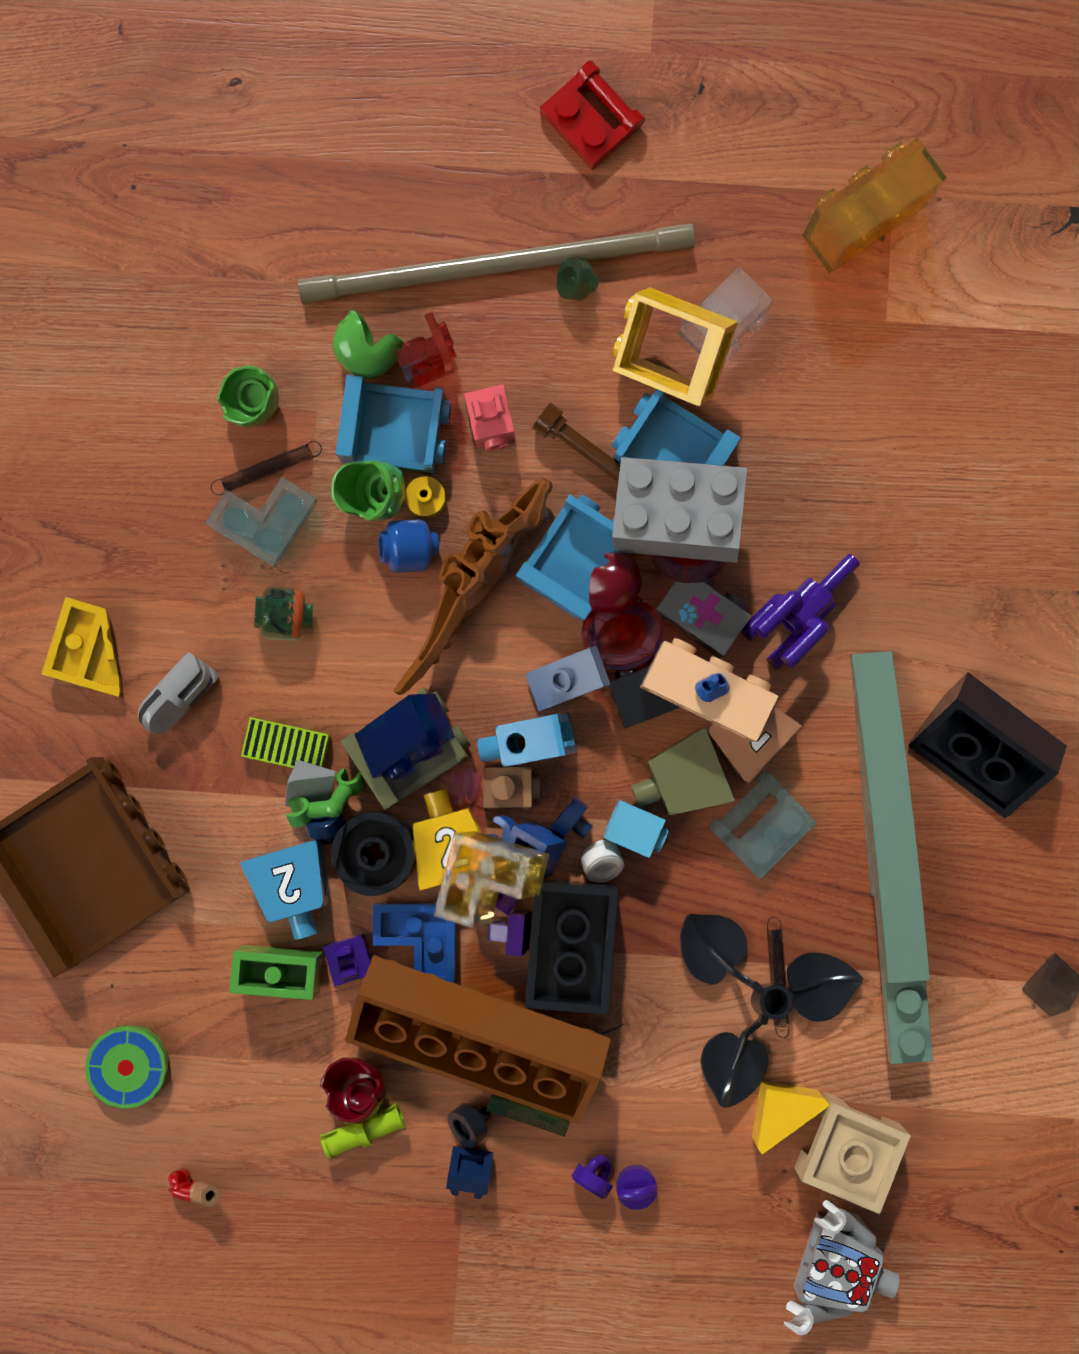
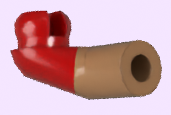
(192, 1190)

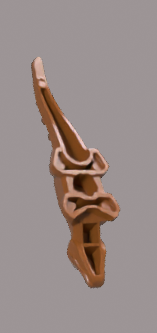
(476, 571)

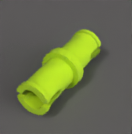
(355, 1135)

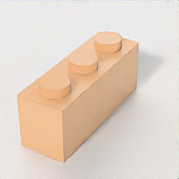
(739, 711)

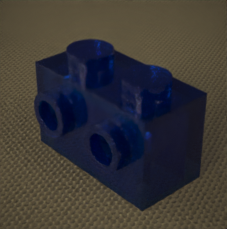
(404, 736)

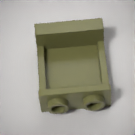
(393, 791)

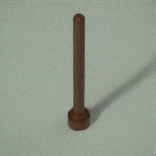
(553, 424)

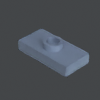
(567, 678)

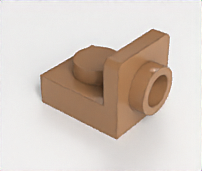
(510, 787)

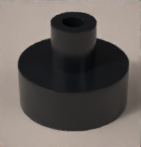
(469, 1124)

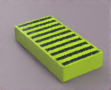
(284, 743)

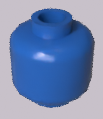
(407, 545)

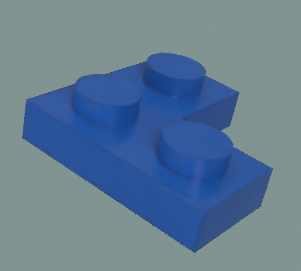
(418, 927)

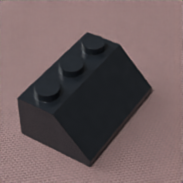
(988, 746)

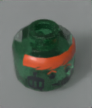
(282, 613)

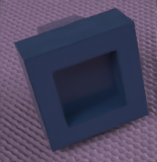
(469, 1171)

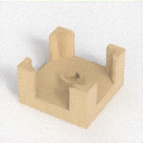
(853, 1155)

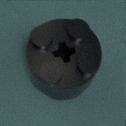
(356, 865)

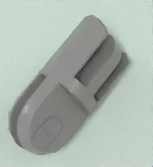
(176, 694)

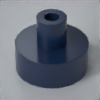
(572, 819)
(325, 828)

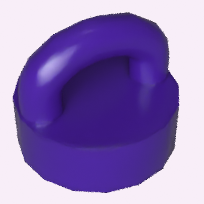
(590, 1180)
(636, 1187)

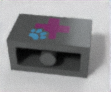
(704, 615)

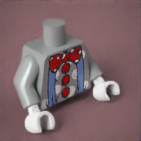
(838, 1271)

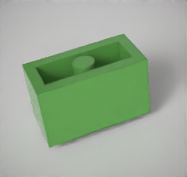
(276, 972)

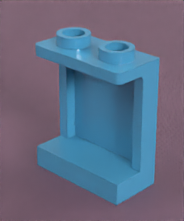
(392, 425)
(672, 434)
(568, 554)

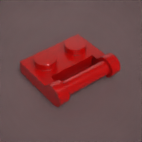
(581, 123)

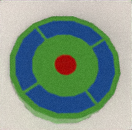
(127, 1066)

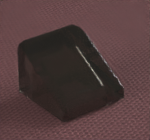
(1053, 986)

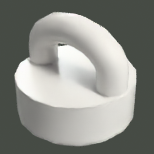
(602, 861)

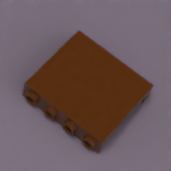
(83, 866)

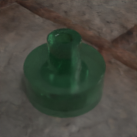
(576, 279)

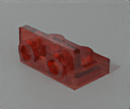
(428, 358)

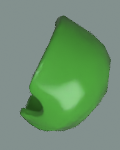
(248, 396)

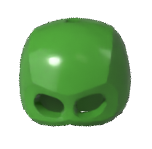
(356, 350)
(369, 489)

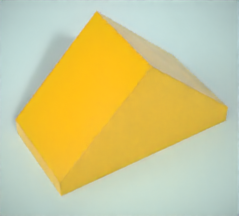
(782, 1111)

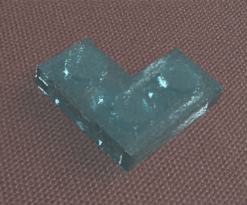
(264, 531)

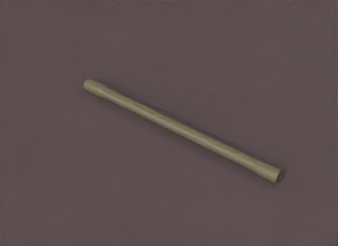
(334, 286)

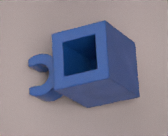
(534, 837)

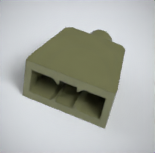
(685, 777)

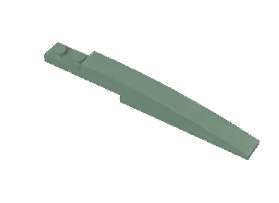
(892, 858)

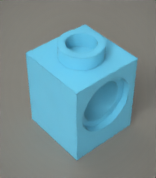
(635, 829)

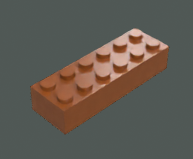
(477, 1039)

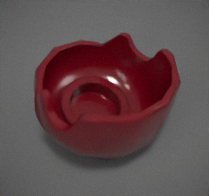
(615, 585)
(353, 1090)

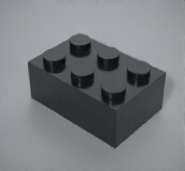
(572, 947)

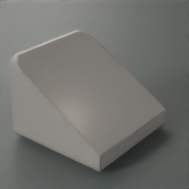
(310, 782)

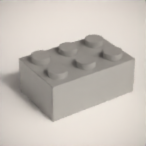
(679, 509)

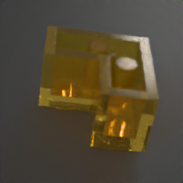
(479, 870)

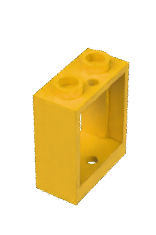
(711, 359)

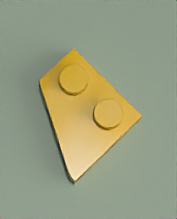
(84, 649)

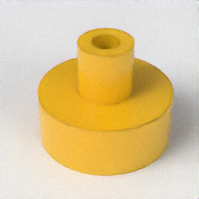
(430, 505)

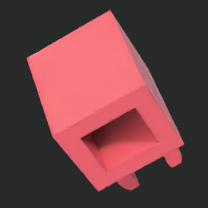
(490, 418)

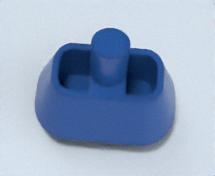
(712, 687)

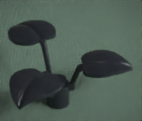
(818, 992)

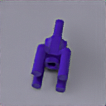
(801, 614)

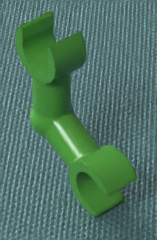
(333, 807)

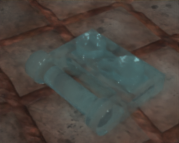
(771, 834)

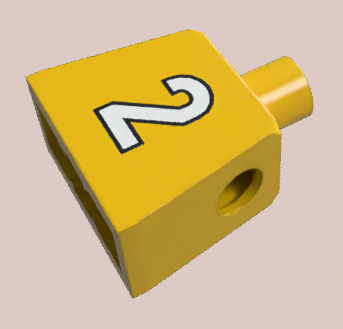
(435, 836)

